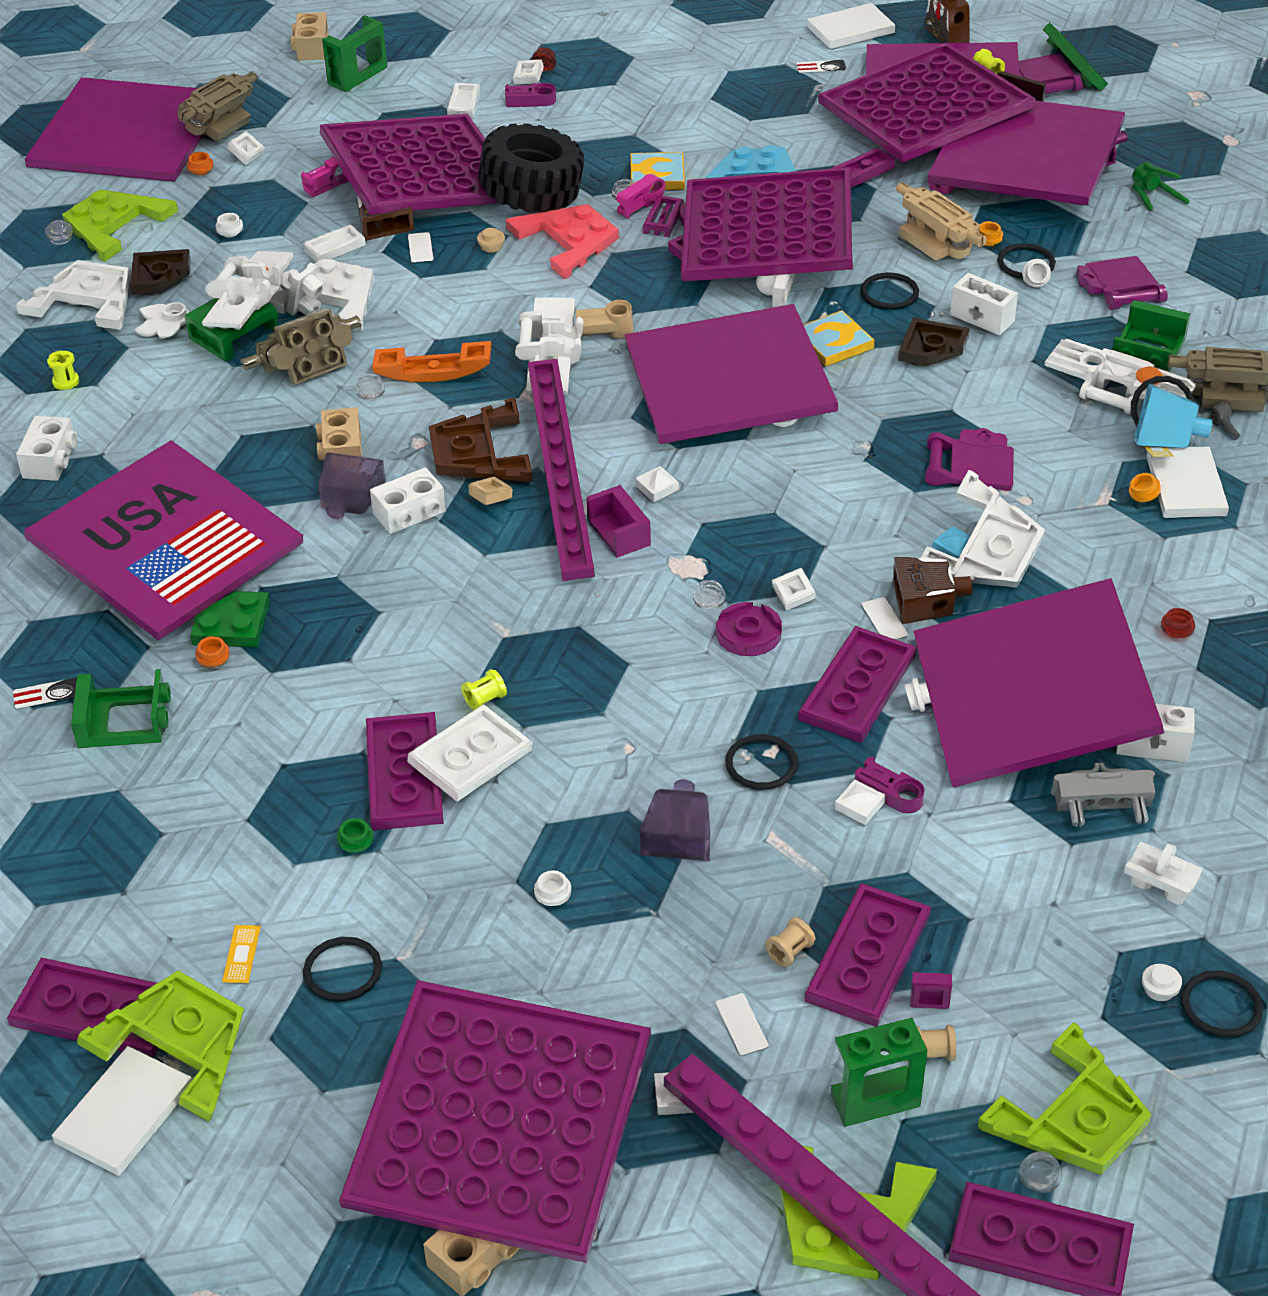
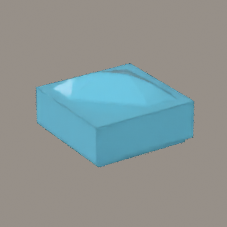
(951, 542)

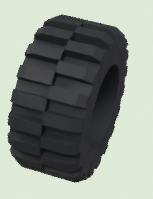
(531, 167)

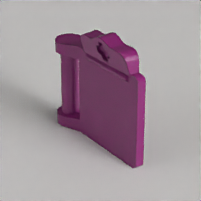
(1052, 71)
(1121, 281)
(975, 450)

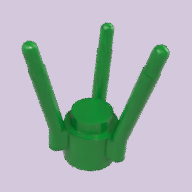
(1147, 178)

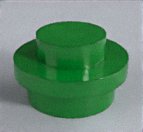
(354, 835)

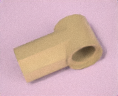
(613, 319)

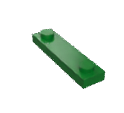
(1089, 74)

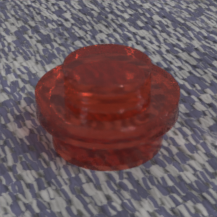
(547, 57)
(1178, 623)

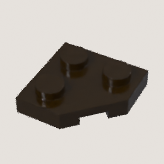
(158, 270)
(932, 342)

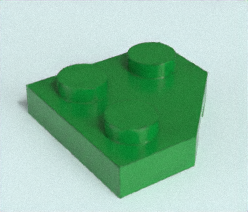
(234, 619)

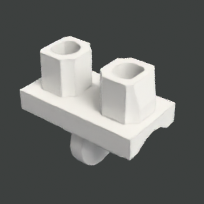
(302, 290)
(1163, 870)

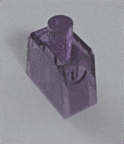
(347, 483)
(677, 824)

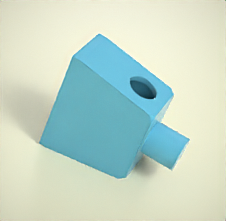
(1169, 420)

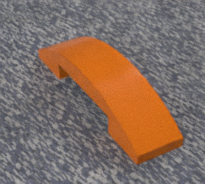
(432, 368)

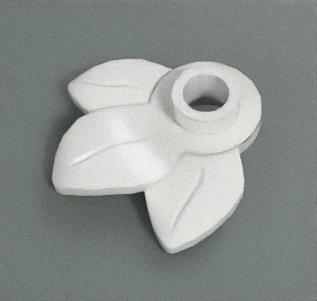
(162, 319)

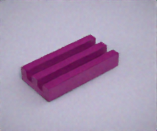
(660, 226)

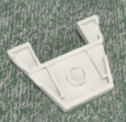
(85, 284)
(344, 287)
(1000, 542)

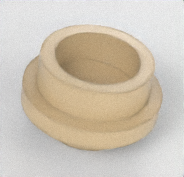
(491, 240)

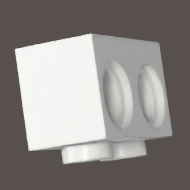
(46, 448)
(408, 500)

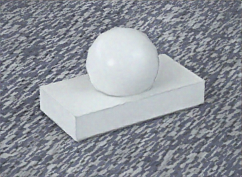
(776, 285)

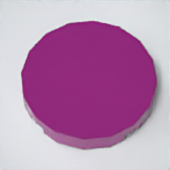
(748, 629)

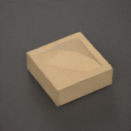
(490, 490)

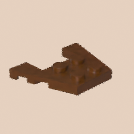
(466, 446)

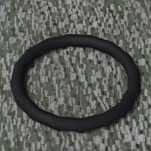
(1048, 254)
(889, 305)
(1144, 385)
(761, 785)
(349, 995)
(1214, 1030)

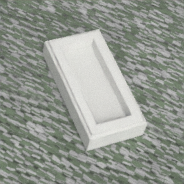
(464, 99)
(334, 243)

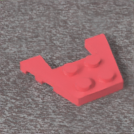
(575, 228)

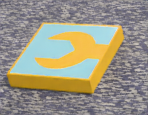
(665, 165)
(837, 338)

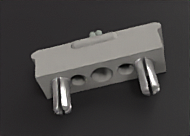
(1104, 790)

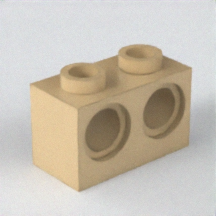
(308, 35)
(339, 432)
(462, 1276)

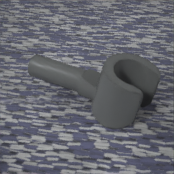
(1221, 413)

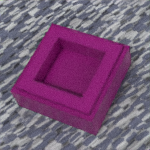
(930, 990)

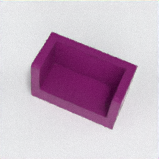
(618, 521)

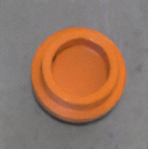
(199, 163)
(212, 652)

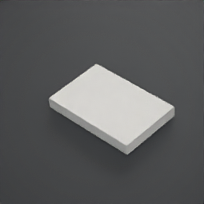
(851, 26)
(1189, 483)
(470, 752)
(122, 1111)

